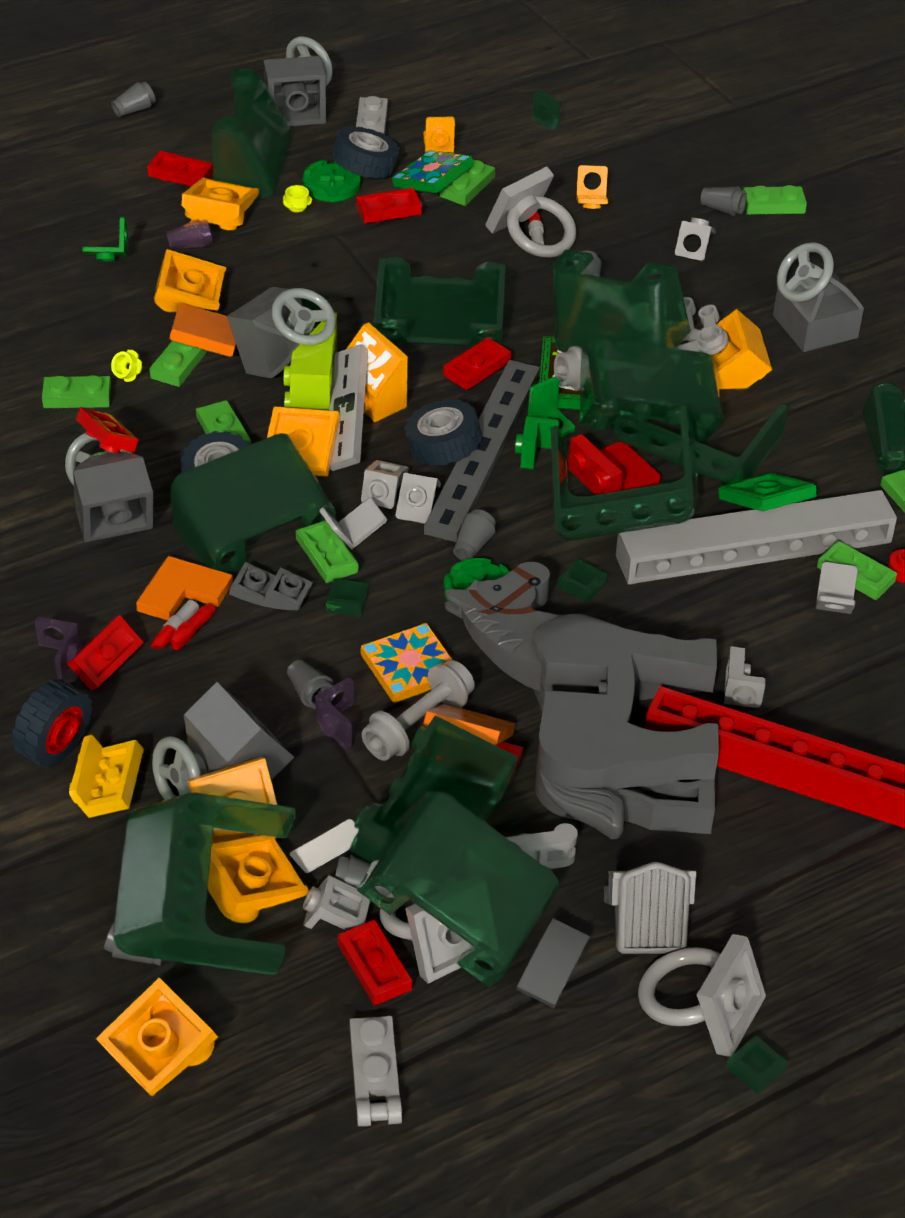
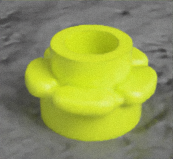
(297, 198)
(121, 367)

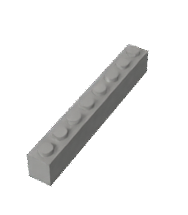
(755, 537)

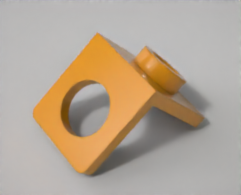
(439, 134)
(592, 197)

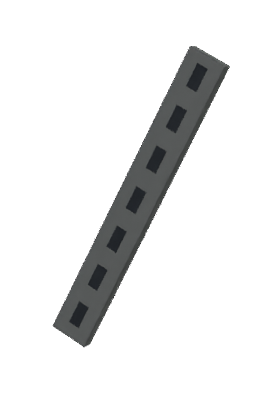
(472, 472)

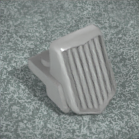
(651, 907)

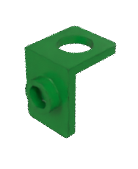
(108, 254)
(544, 402)

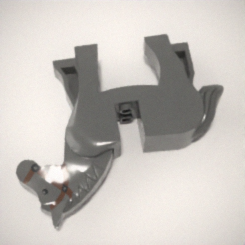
(586, 681)

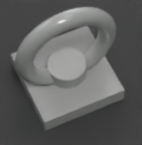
(520, 203)
(434, 943)
(726, 997)

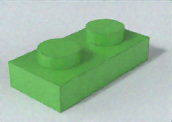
(469, 184)
(775, 200)
(176, 363)
(76, 392)

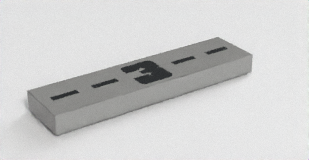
(348, 400)

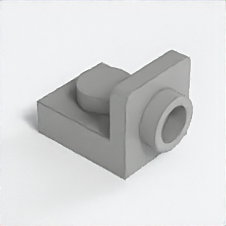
(382, 483)
(739, 686)
(336, 904)

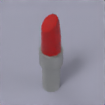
(536, 229)
(165, 635)

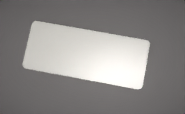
(325, 846)

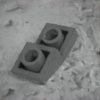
(262, 588)
(553, 963)

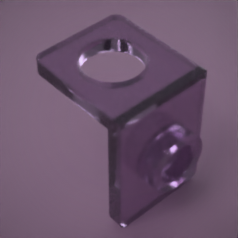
(66, 647)
(329, 716)

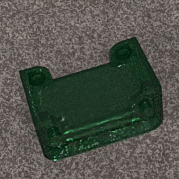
(255, 142)

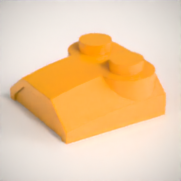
(218, 202)
(188, 282)
(251, 877)
(158, 1038)

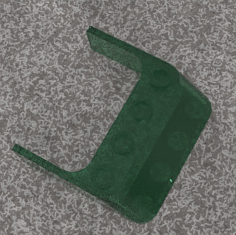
(709, 461)
(626, 509)
(168, 875)

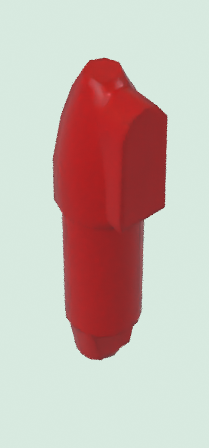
(188, 628)

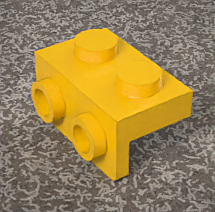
(105, 776)

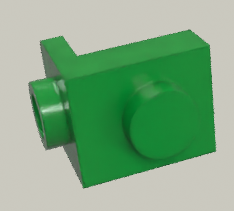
(536, 434)

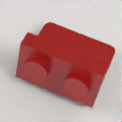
(610, 468)

